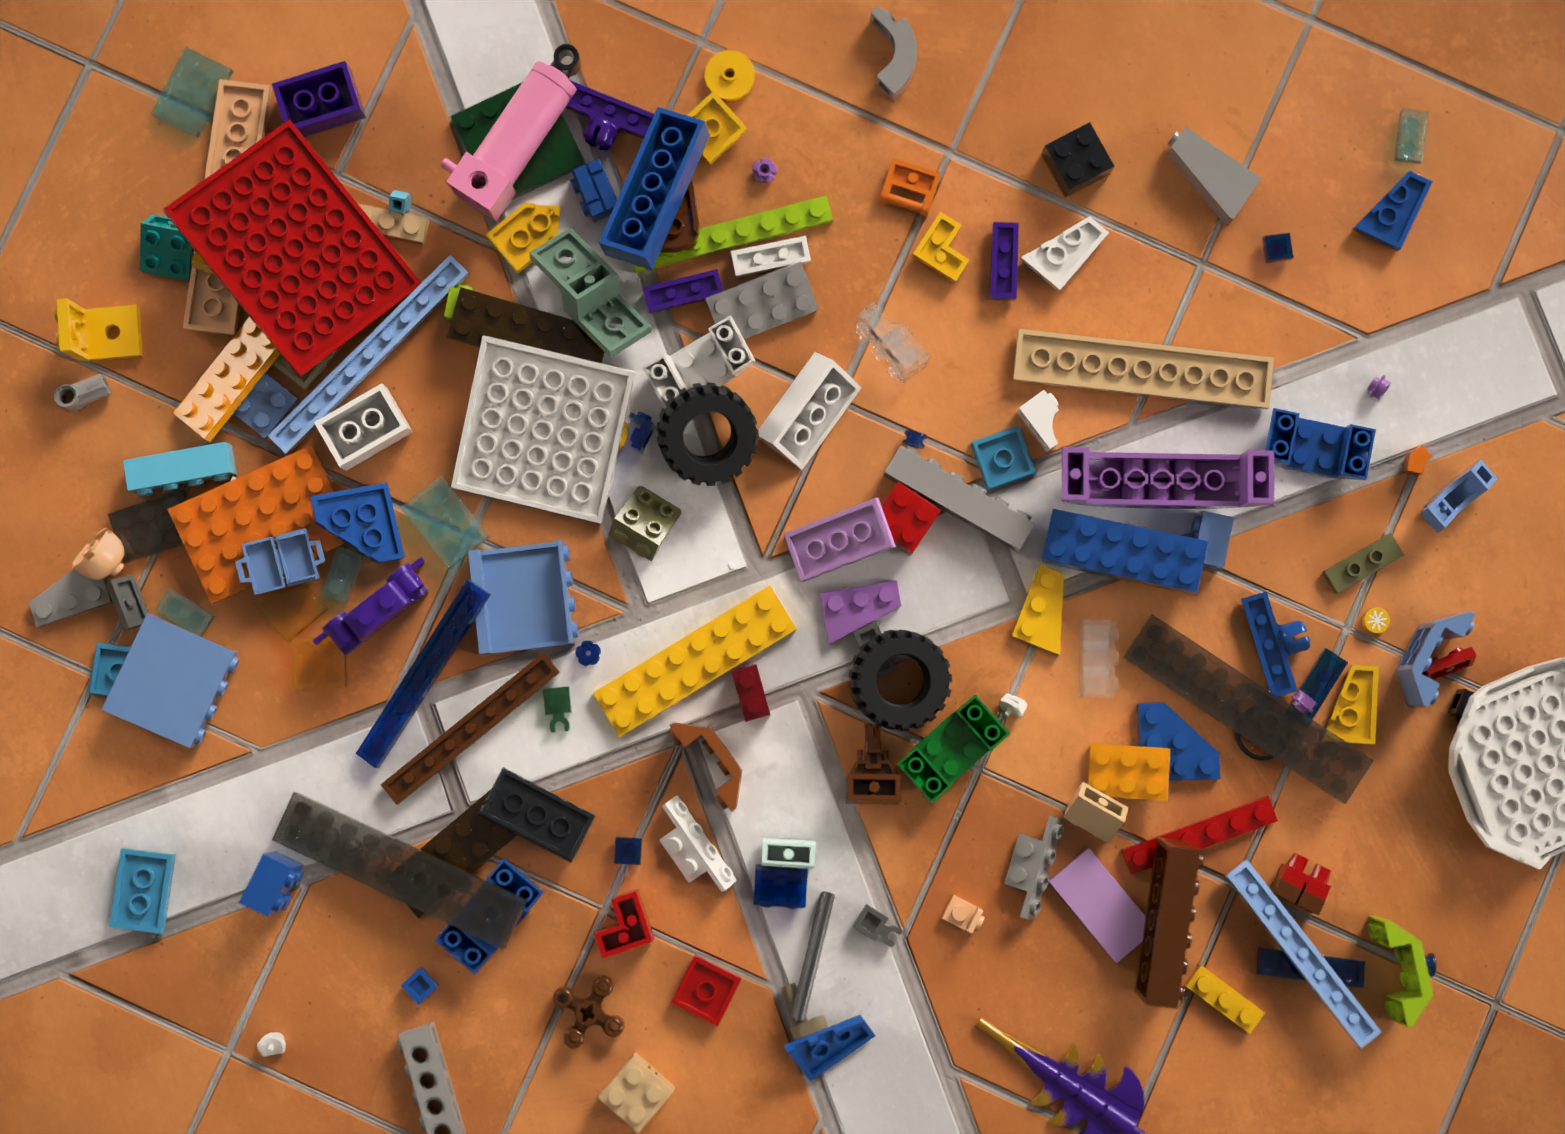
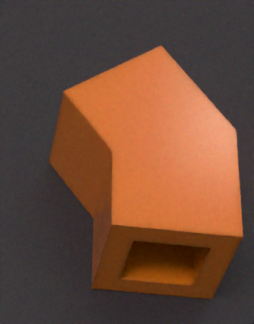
(1416, 460)

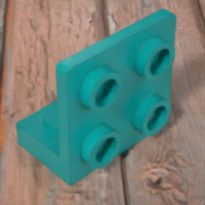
(164, 249)

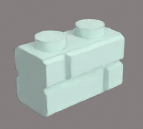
(788, 853)

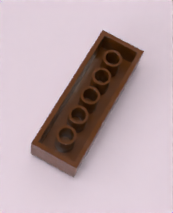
(1168, 923)

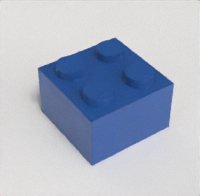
(272, 884)

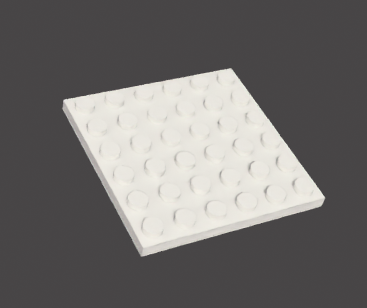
(543, 429)

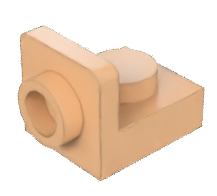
(963, 914)

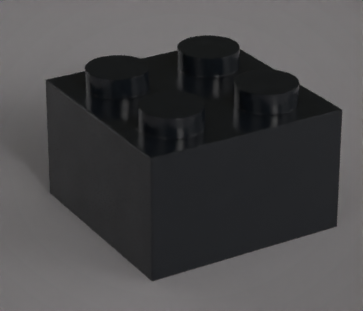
(1077, 159)

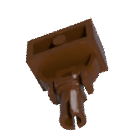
(872, 778)

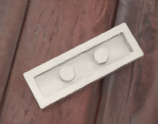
(770, 256)

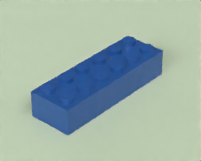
(654, 188)
(1125, 552)

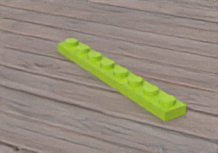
(751, 230)

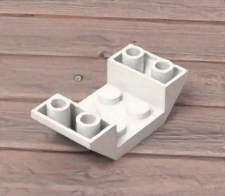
(712, 359)

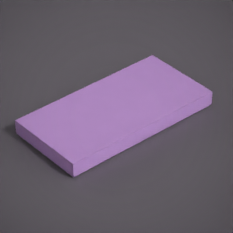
(839, 540)
(1100, 904)

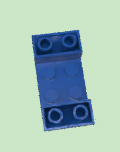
(1320, 446)
(474, 951)

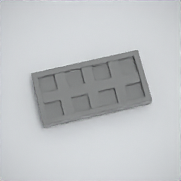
(765, 300)

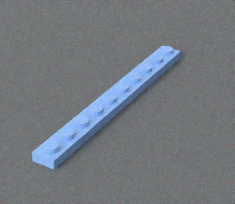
(368, 355)

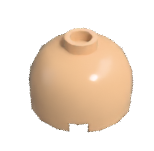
(100, 557)

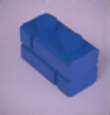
(595, 189)

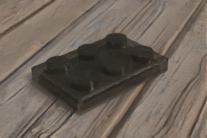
(147, 526)

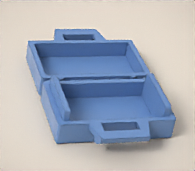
(269, 564)

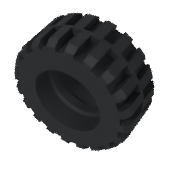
(726, 461)
(934, 687)

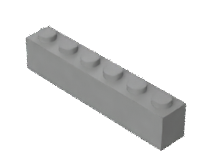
(959, 498)

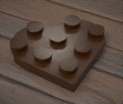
(685, 226)

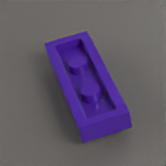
(1004, 261)
(682, 291)

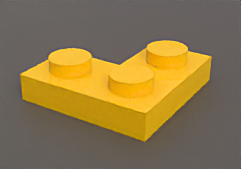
(935, 248)

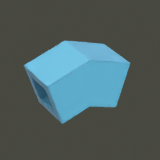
(397, 196)

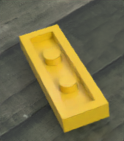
(1224, 999)

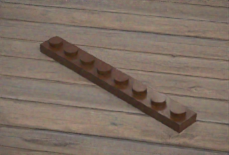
(470, 728)

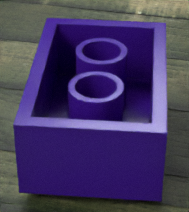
(320, 99)

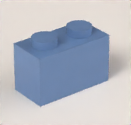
(1217, 530)

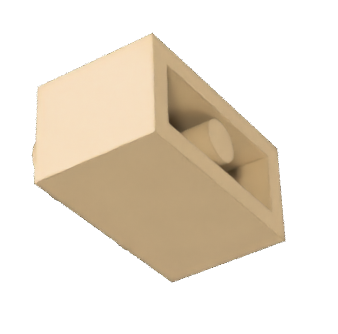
(1095, 812)

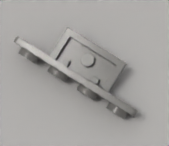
(1031, 865)

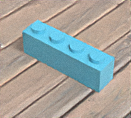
(180, 468)

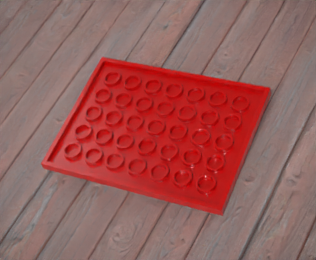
(293, 247)

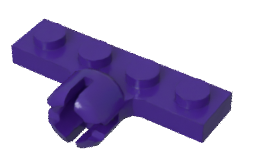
(607, 116)

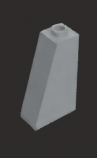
(1213, 174)

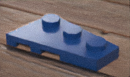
(1396, 212)
(829, 1046)

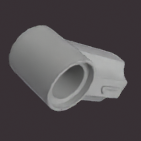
(84, 392)

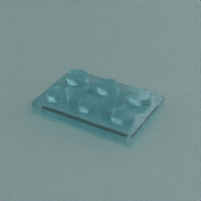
(191, 92)
(445, 522)

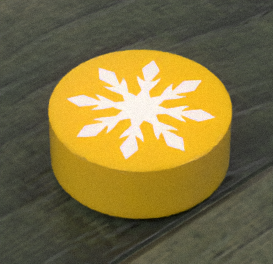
(1375, 620)

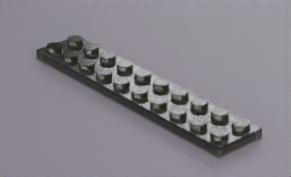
(1248, 709)
(399, 870)

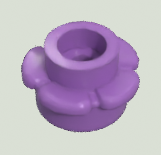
(761, 176)
(1378, 387)
(1303, 702)

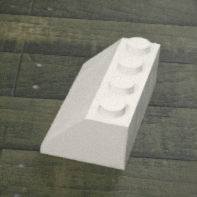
(808, 410)

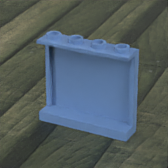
(528, 597)
(171, 681)

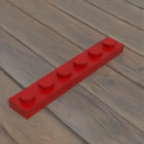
(1205, 832)

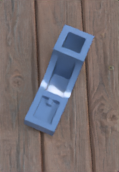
(1457, 495)

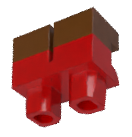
(1300, 888)

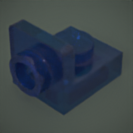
(641, 436)

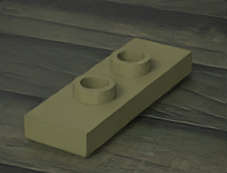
(1363, 563)

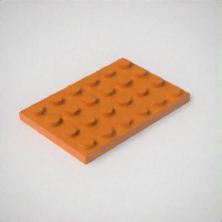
(248, 510)

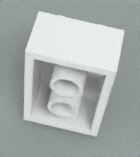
(363, 427)

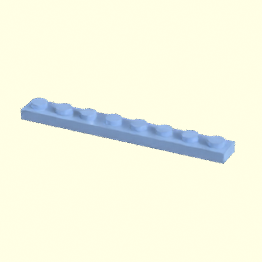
(1303, 954)

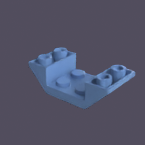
(1418, 689)

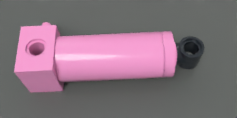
(514, 136)

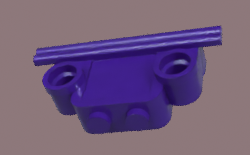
(378, 610)

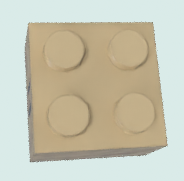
(636, 1092)

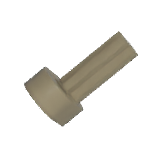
(805, 1028)

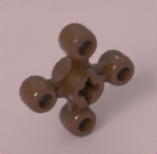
(576, 1005)

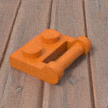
(913, 180)

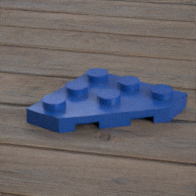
(362, 520)
(1189, 754)

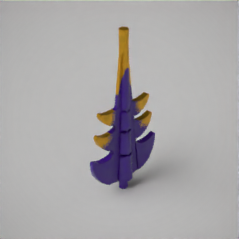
(1083, 1095)

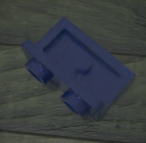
(780, 886)

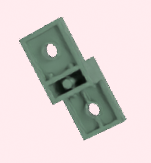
(590, 292)

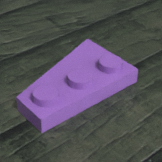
(857, 606)

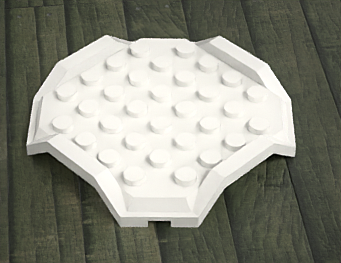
(1512, 763)

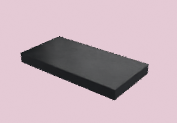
(536, 815)

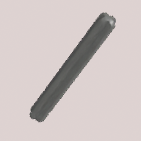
(812, 956)

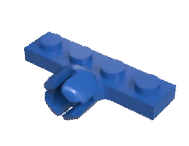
(1274, 643)

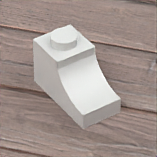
(1039, 416)

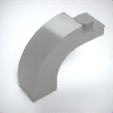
(899, 71)

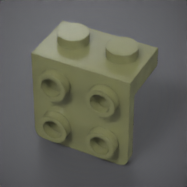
(644, 522)

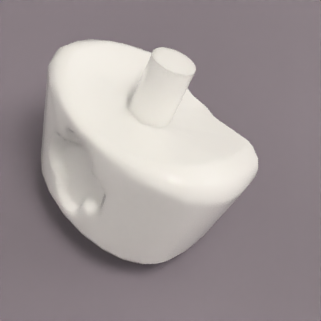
(1013, 705)
(271, 1044)

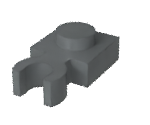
(873, 924)

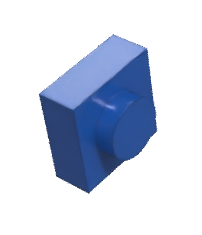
(420, 985)

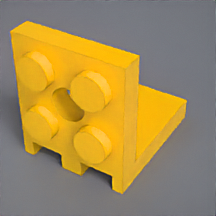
(85, 331)

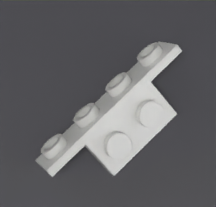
(692, 849)

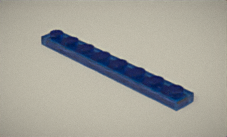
(423, 673)

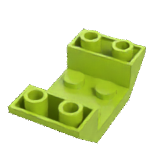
(1408, 1004)

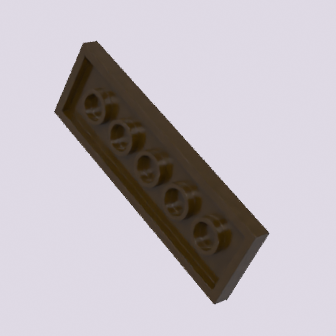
(505, 320)
(467, 841)

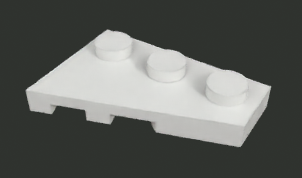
(1063, 255)

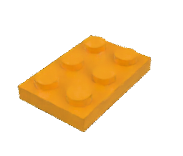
(1130, 771)

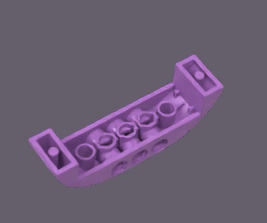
(1167, 479)

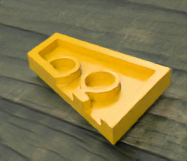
(1042, 611)
(1356, 706)

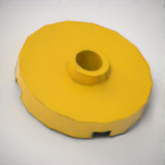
(730, 88)

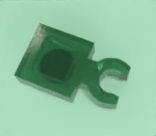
(557, 702)

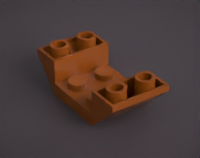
(687, 734)

